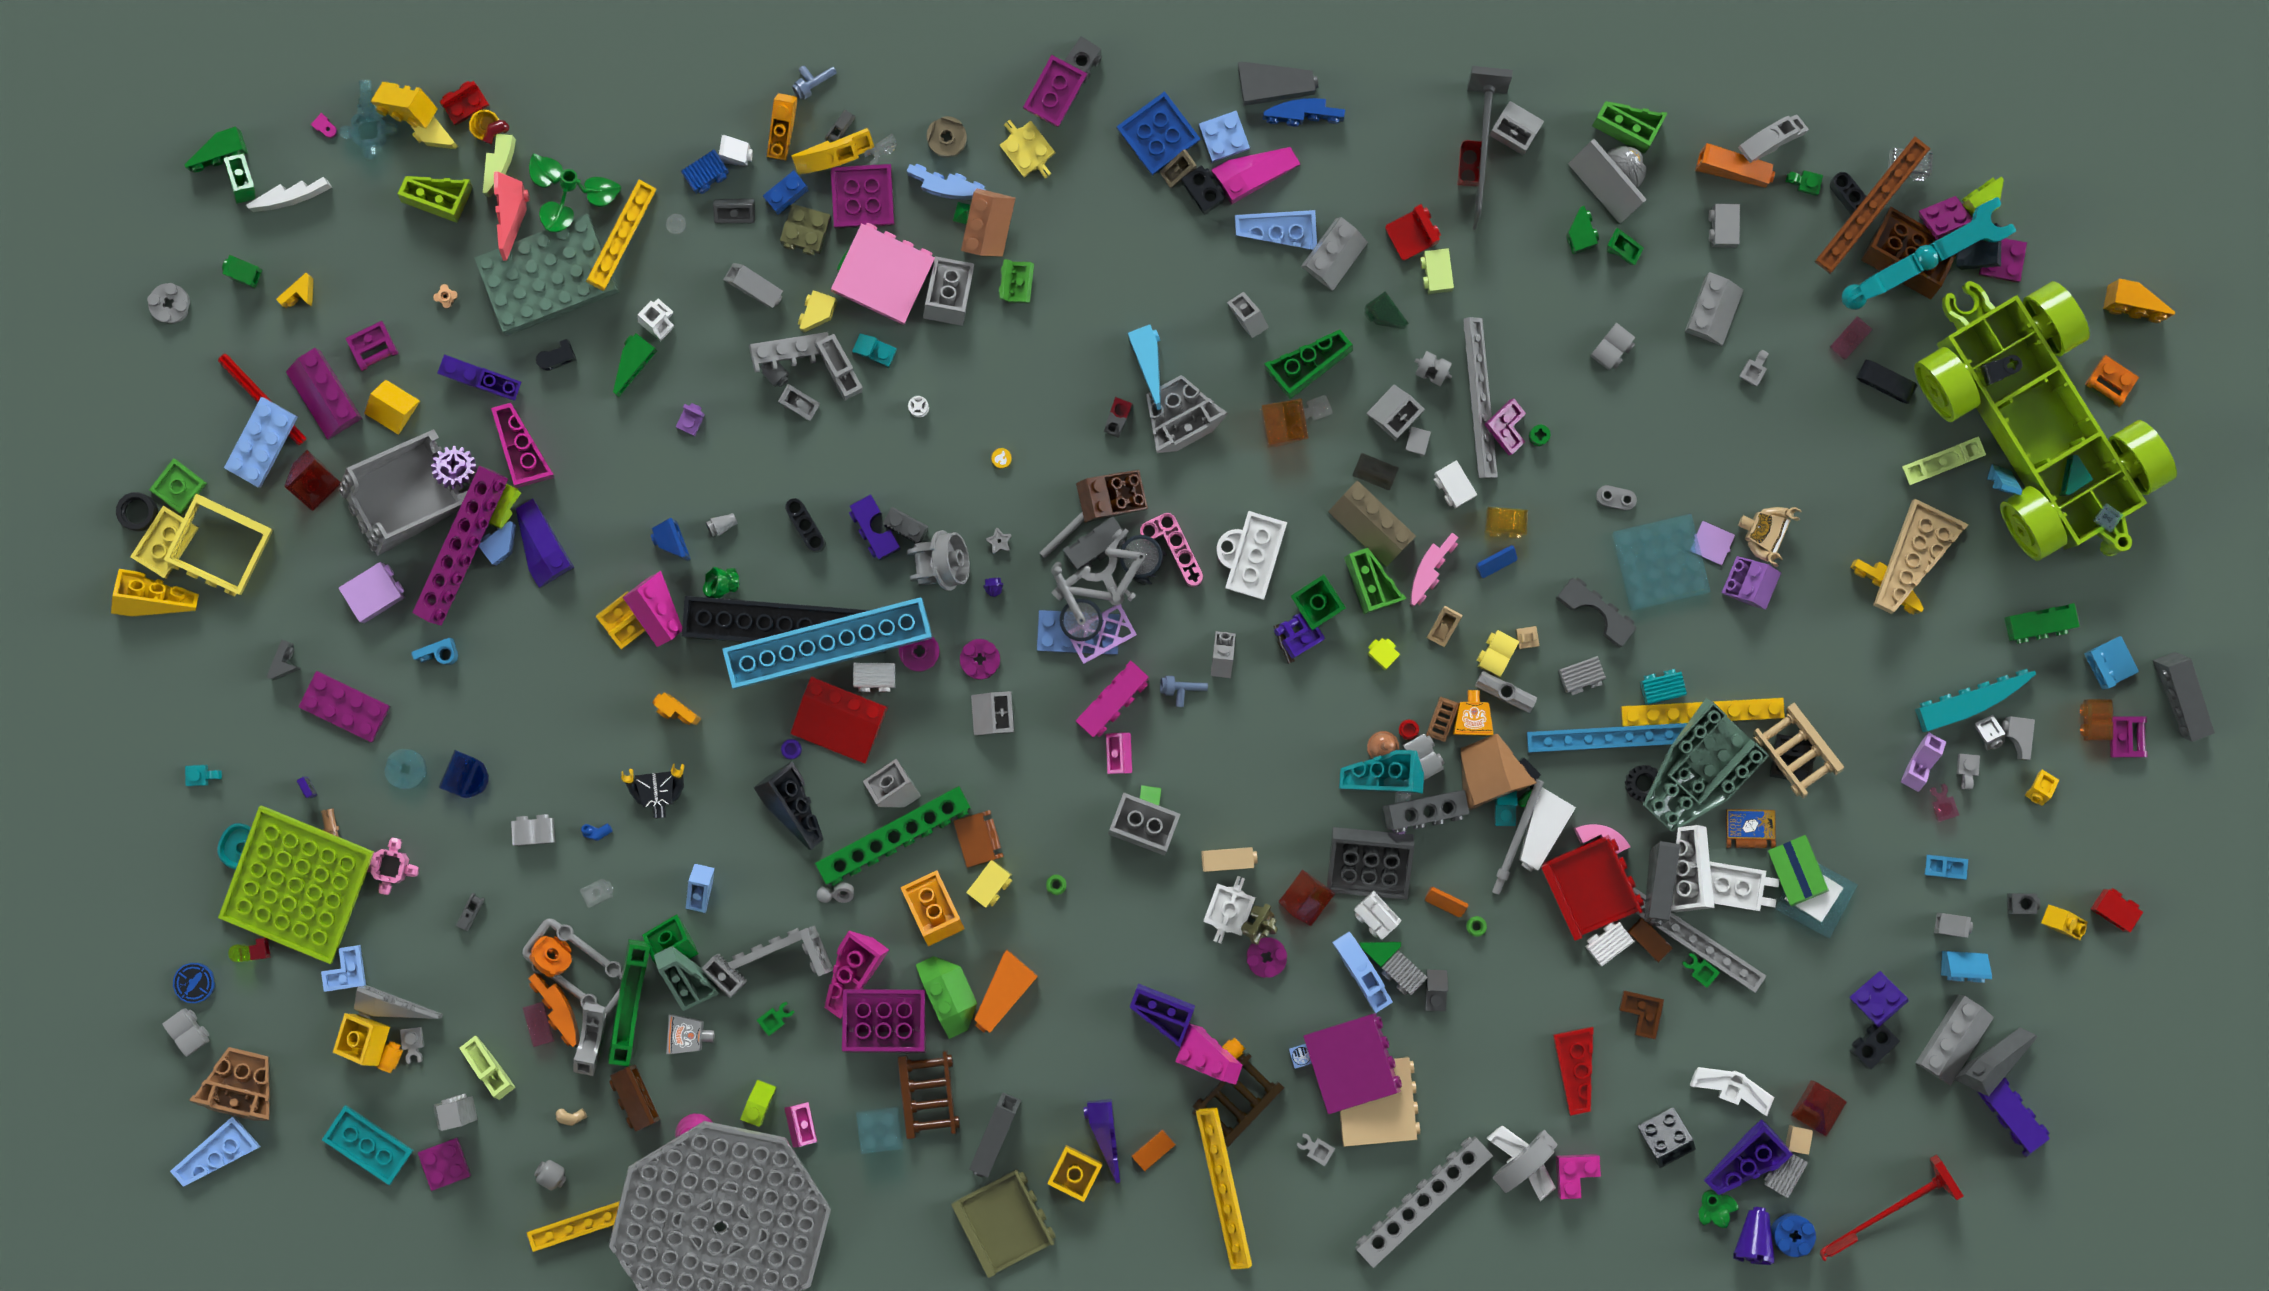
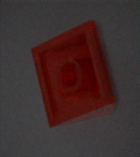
(1306, 898)

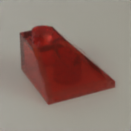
(310, 480)
(1818, 1108)

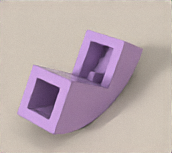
(1922, 761)

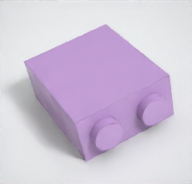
(372, 592)

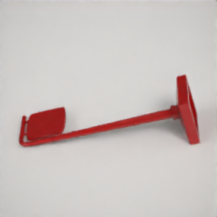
(1942, 1179)

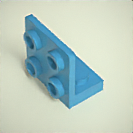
(2111, 662)

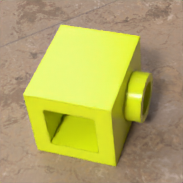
(1383, 652)

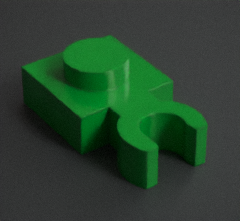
(1703, 971)
(772, 1020)

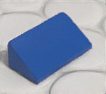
(1497, 561)

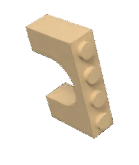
(1229, 859)

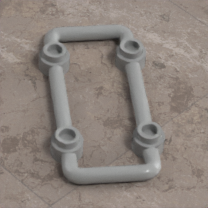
(565, 933)

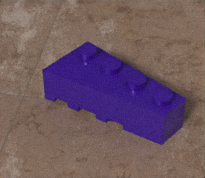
(2016, 1117)

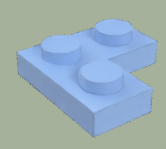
(351, 971)

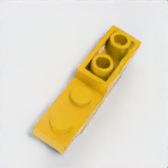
(833, 154)
(1911, 603)

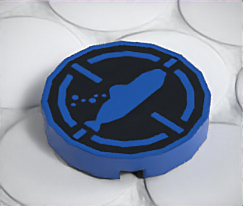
(193, 982)

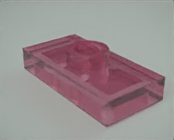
(1850, 338)
(538, 1024)

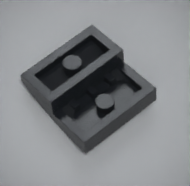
(1792, 755)

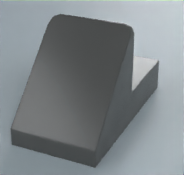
(279, 665)
(1436, 990)

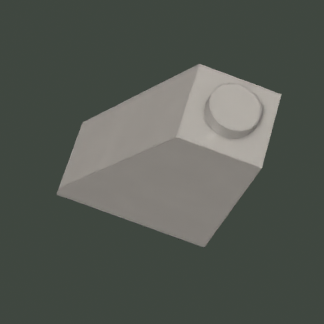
(753, 285)

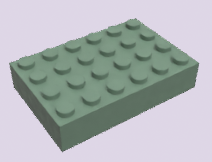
(544, 276)

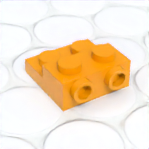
(671, 708)

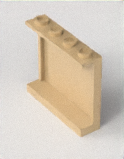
(1385, 1118)

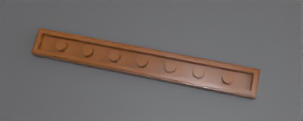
(1872, 205)

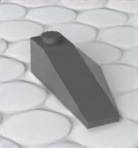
(1993, 1065)

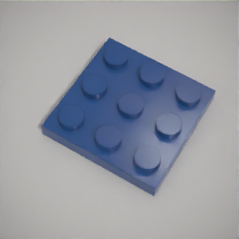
(1158, 133)

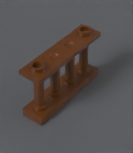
(911, 1106)

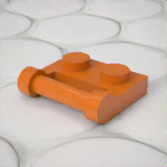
(2114, 375)

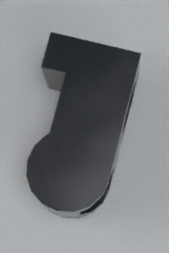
(556, 357)

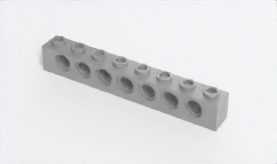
(1435, 1199)

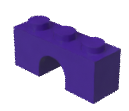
(881, 544)

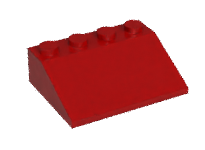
(838, 720)

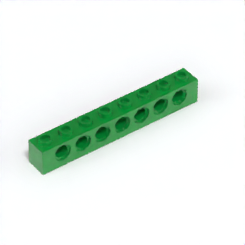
(827, 865)

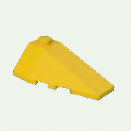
(140, 596)

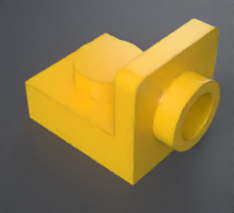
(2042, 788)

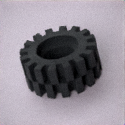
(1632, 777)

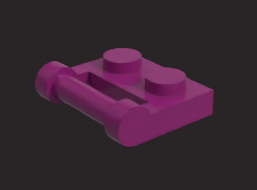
(369, 339)
(2123, 737)

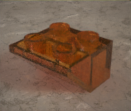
(1284, 422)

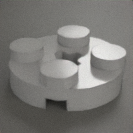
(158, 298)

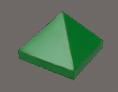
(961, 213)

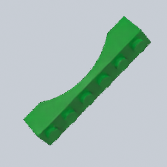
(628, 1002)

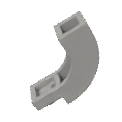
(591, 1039)
(1526, 1162)

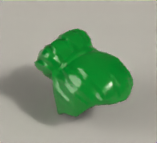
(720, 582)

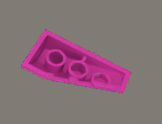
(1249, 173)
(855, 965)

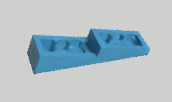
(2004, 480)

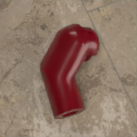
(493, 129)

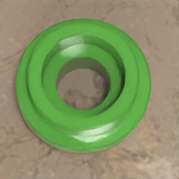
(1061, 889)
(1483, 926)

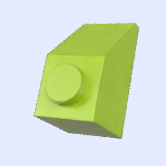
(758, 1103)

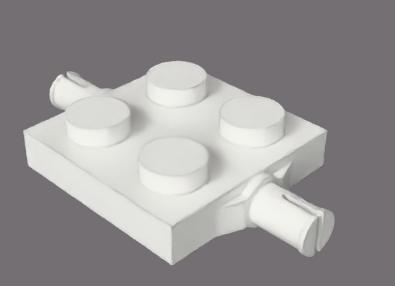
(1229, 909)

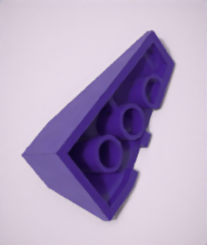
(542, 549)
(1102, 1124)

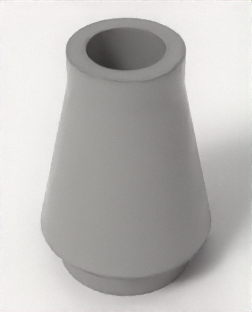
(721, 524)

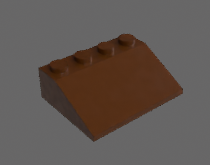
(1898, 238)

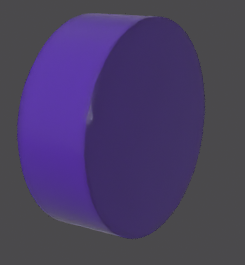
(791, 749)

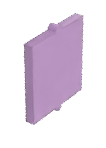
(1714, 542)

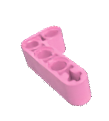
(1176, 551)

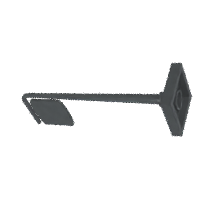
(1489, 82)

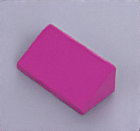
(1119, 753)
(800, 1125)

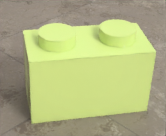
(1437, 270)

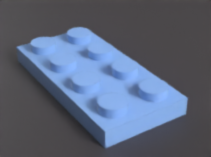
(260, 442)

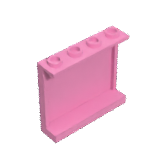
(883, 273)

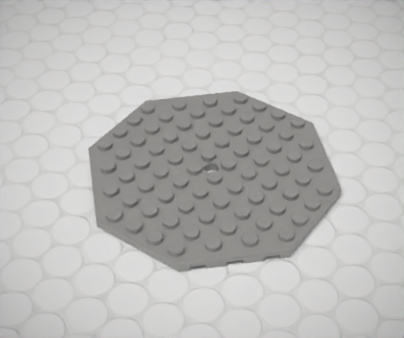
(714, 1176)

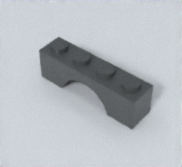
(1617, 627)

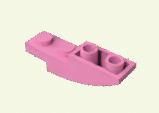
(1426, 575)

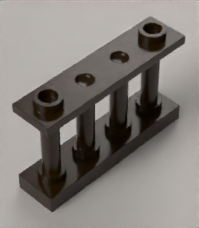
(1257, 1104)

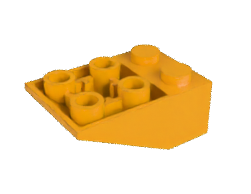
(2135, 300)

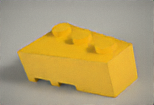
(404, 104)

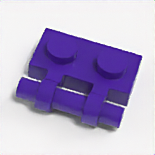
(1302, 640)

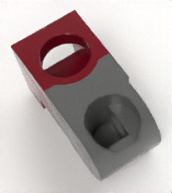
(1117, 417)

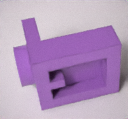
(690, 419)

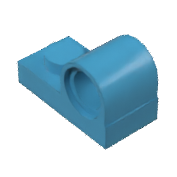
(425, 654)

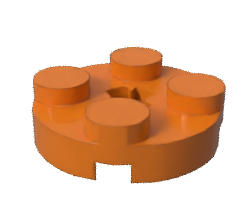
(546, 965)

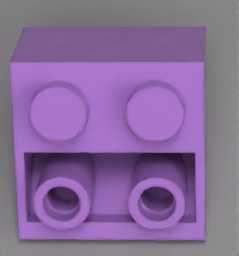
(1751, 582)

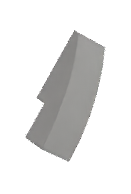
(839, 367)

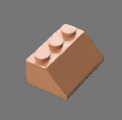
(988, 223)

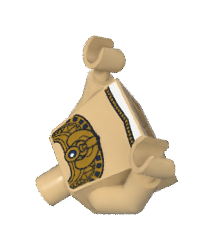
(1767, 531)

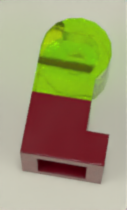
(242, 952)

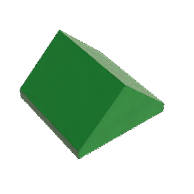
(1318, 602)

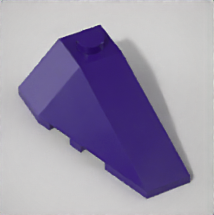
(1751, 1157)

